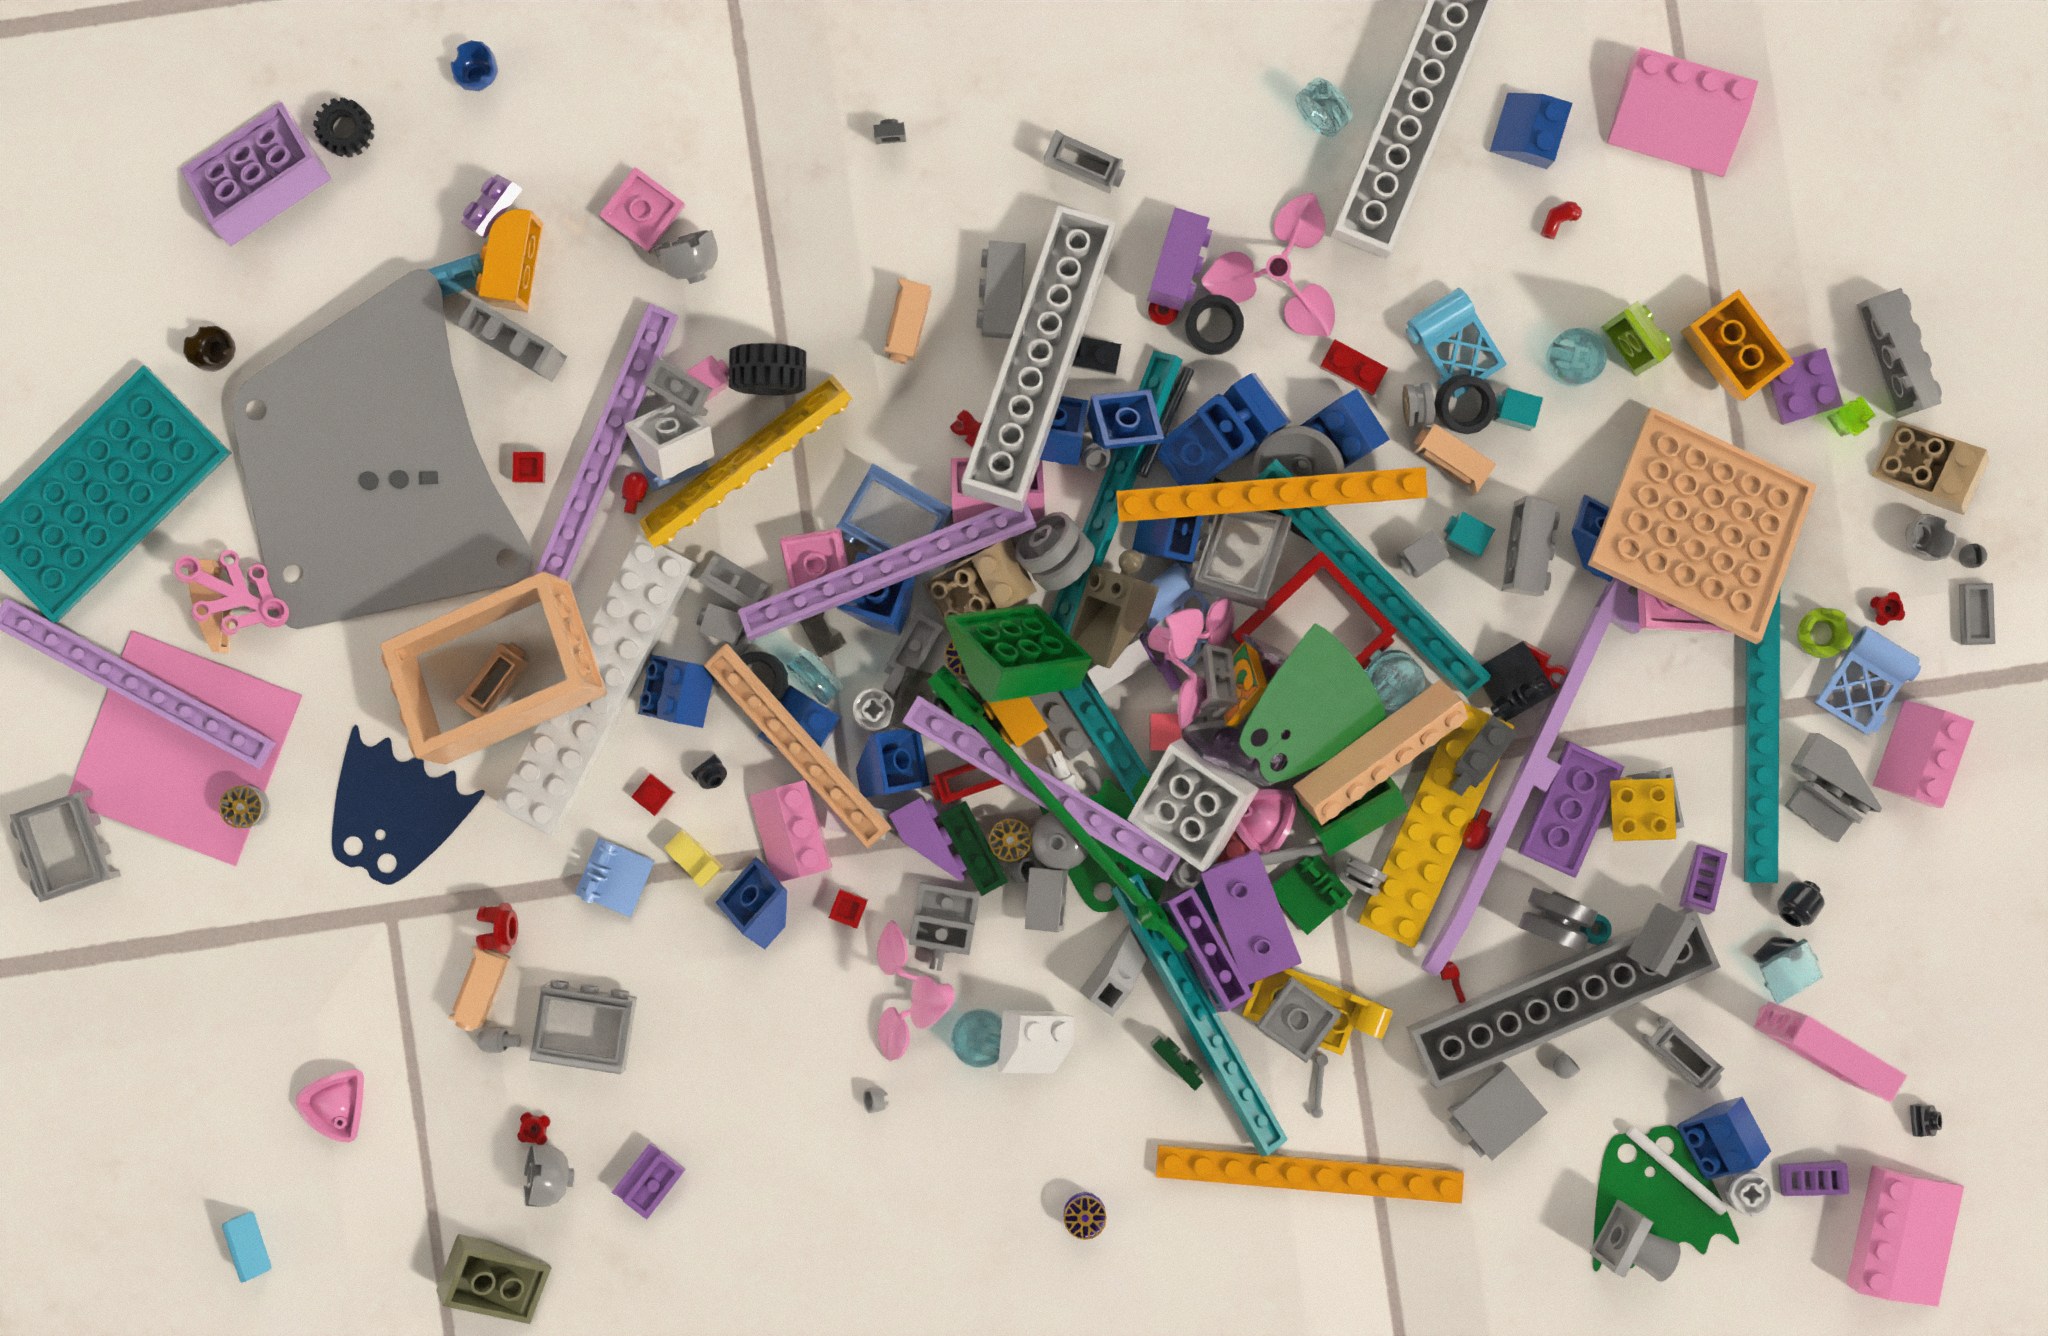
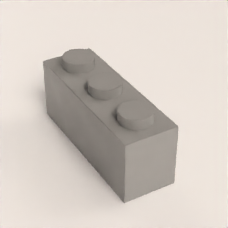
(1001, 288)

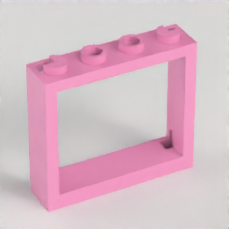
(1829, 1051)

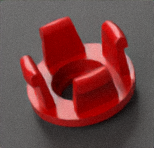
(504, 929)

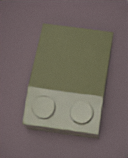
(492, 1280)

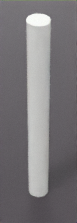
(1677, 1170)

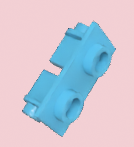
(458, 274)

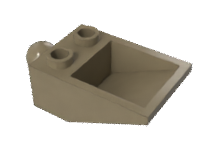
(1112, 609)

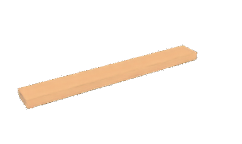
(797, 746)

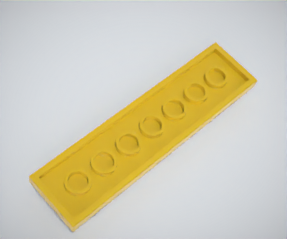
(743, 461)
(1427, 840)

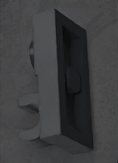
(1097, 355)

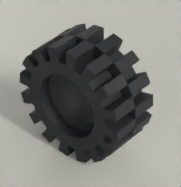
(343, 109)

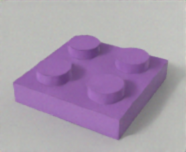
(494, 201)
(1806, 387)

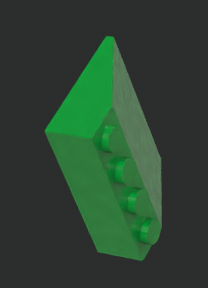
(1016, 652)

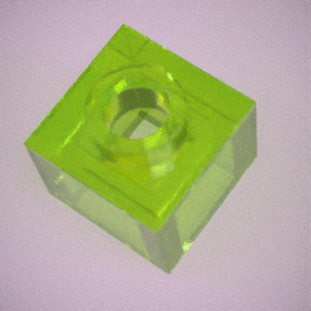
(1852, 417)

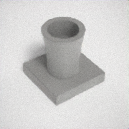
(1627, 1241)

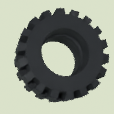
(767, 369)

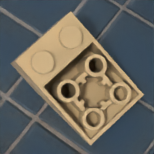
(1932, 466)
(981, 582)

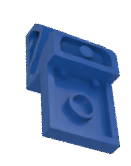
(1222, 432)

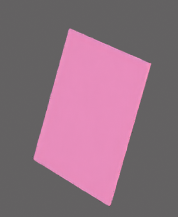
(167, 777)

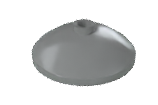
(1297, 444)

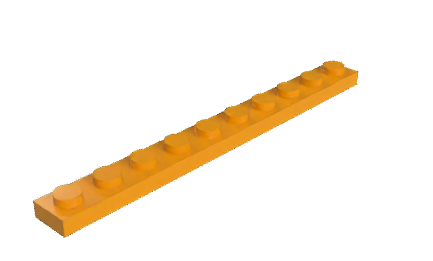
(1271, 494)
(1309, 1174)

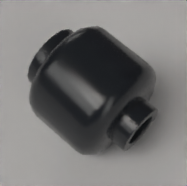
(1800, 903)

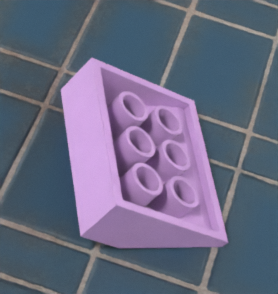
(255, 174)

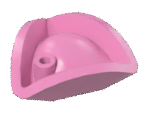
(1268, 820)
(333, 1105)

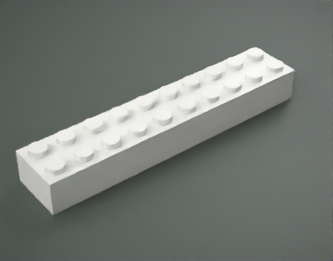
(1410, 124)
(1039, 359)
(622, 642)

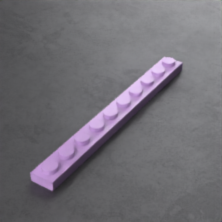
(607, 443)
(884, 570)
(135, 684)
(1090, 815)

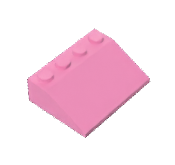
(1681, 111)
(1904, 1237)

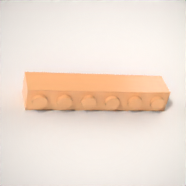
(1381, 752)

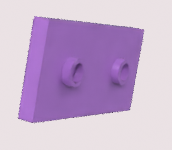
(1571, 810)
(1250, 916)

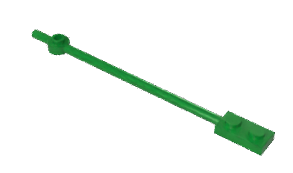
(970, 712)

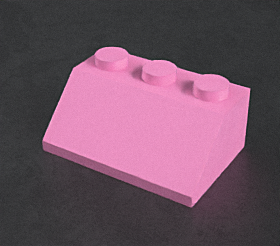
(967, 507)
(1923, 754)
(791, 831)

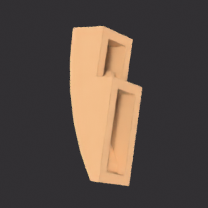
(210, 628)

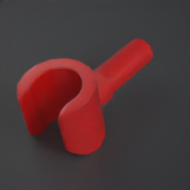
(1451, 972)

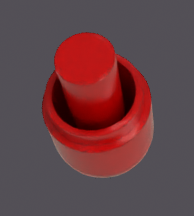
(634, 491)
(1477, 831)

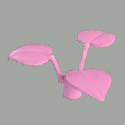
(1233, 275)
(1179, 642)
(928, 999)

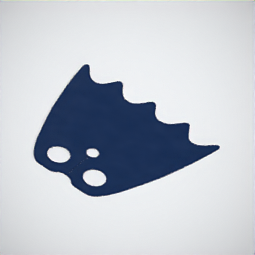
(397, 798)

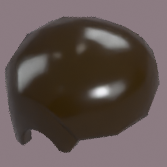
(210, 348)

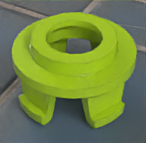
(1840, 635)

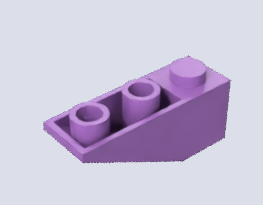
(920, 831)

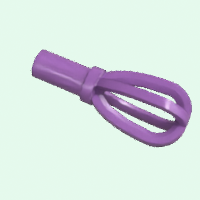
(1164, 667)

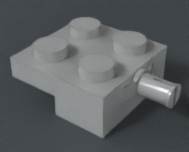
(944, 921)

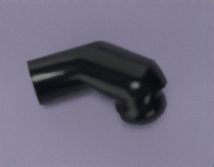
(1772, 948)

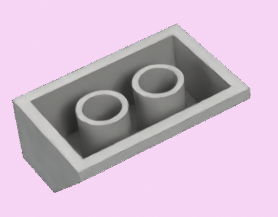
(1530, 546)

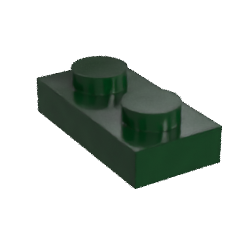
(1187, 1070)

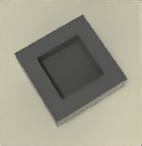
(889, 132)

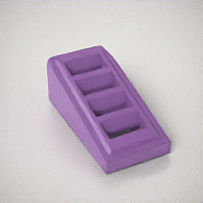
(1711, 895)
(1841, 1180)

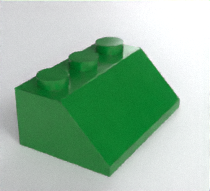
(1358, 819)

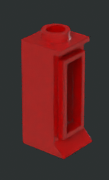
(941, 789)

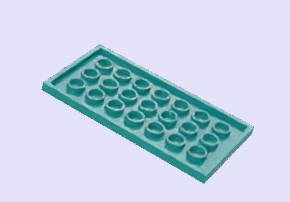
(103, 492)

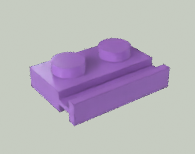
(648, 1180)

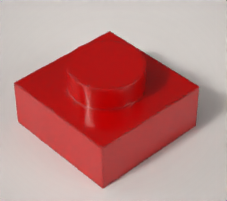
(529, 467)
(653, 794)
(848, 908)

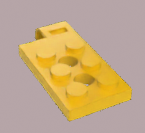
(1356, 1010)

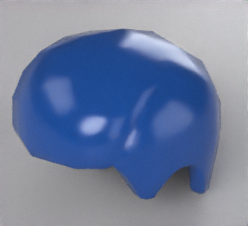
(474, 66)

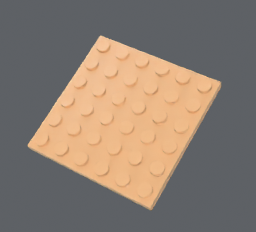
(1703, 525)

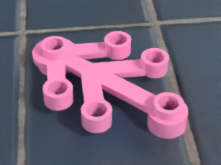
(235, 594)

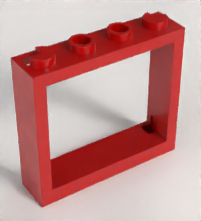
(1320, 560)

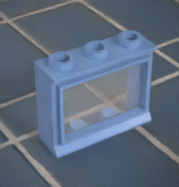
(890, 513)

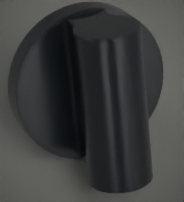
(710, 773)
(1925, 1120)

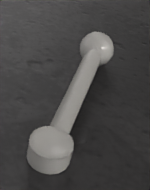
(1321, 1060)

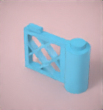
(1442, 321)

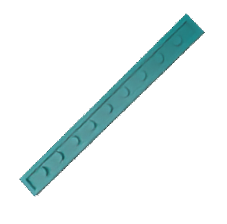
(1118, 477)
(1384, 591)
(1116, 751)
(1762, 754)
(1206, 1029)

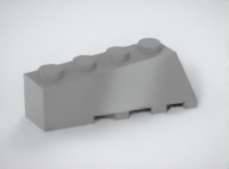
(1899, 353)

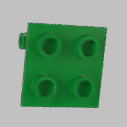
(1311, 892)

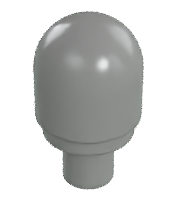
(496, 1040)

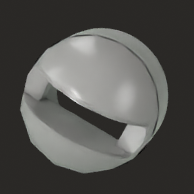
(1565, 1066)
(874, 1099)

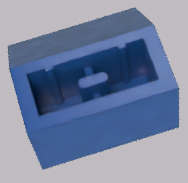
(1350, 427)
(1169, 538)
(676, 691)
(1724, 1139)

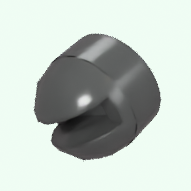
(1968, 555)
(1016, 874)

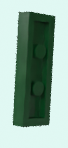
(973, 848)

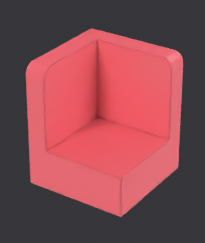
(1163, 730)

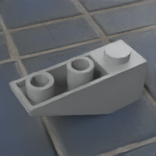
(1833, 766)
(1116, 973)

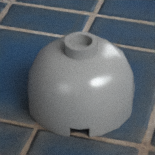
(689, 256)
(1055, 844)
(546, 1176)

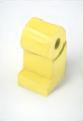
(693, 858)

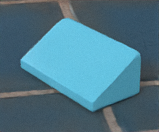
(246, 1246)

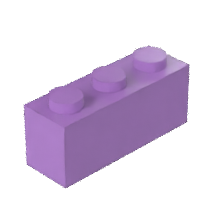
(1180, 259)

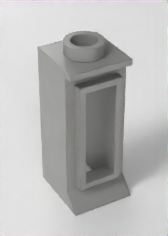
(1052, 159)
(1710, 1075)

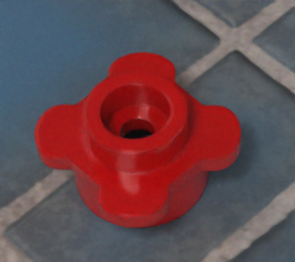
(1896, 608)
(527, 1135)

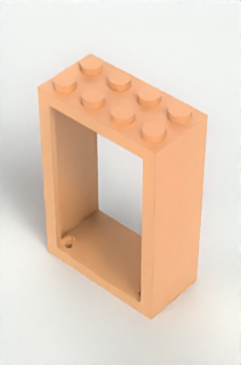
(572, 642)

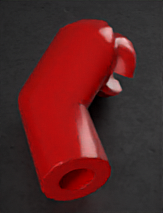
(1561, 213)

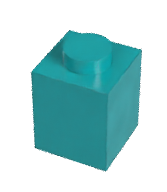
(1518, 409)
(1468, 534)

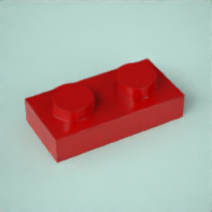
(1353, 367)

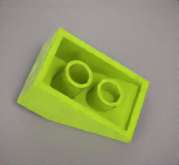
(1638, 338)

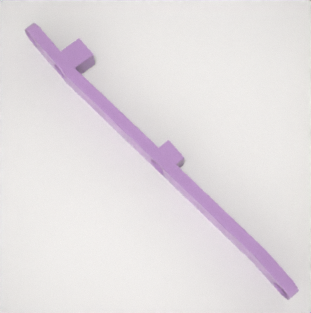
(1535, 769)

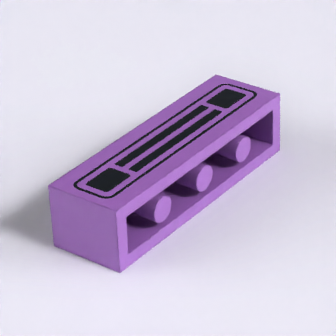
(1206, 951)

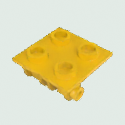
(1643, 809)

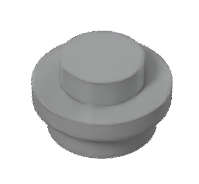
(1095, 457)
(1186, 875)

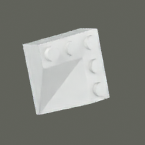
(1192, 805)

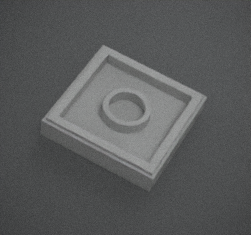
(1298, 1019)

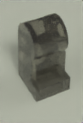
(821, 635)

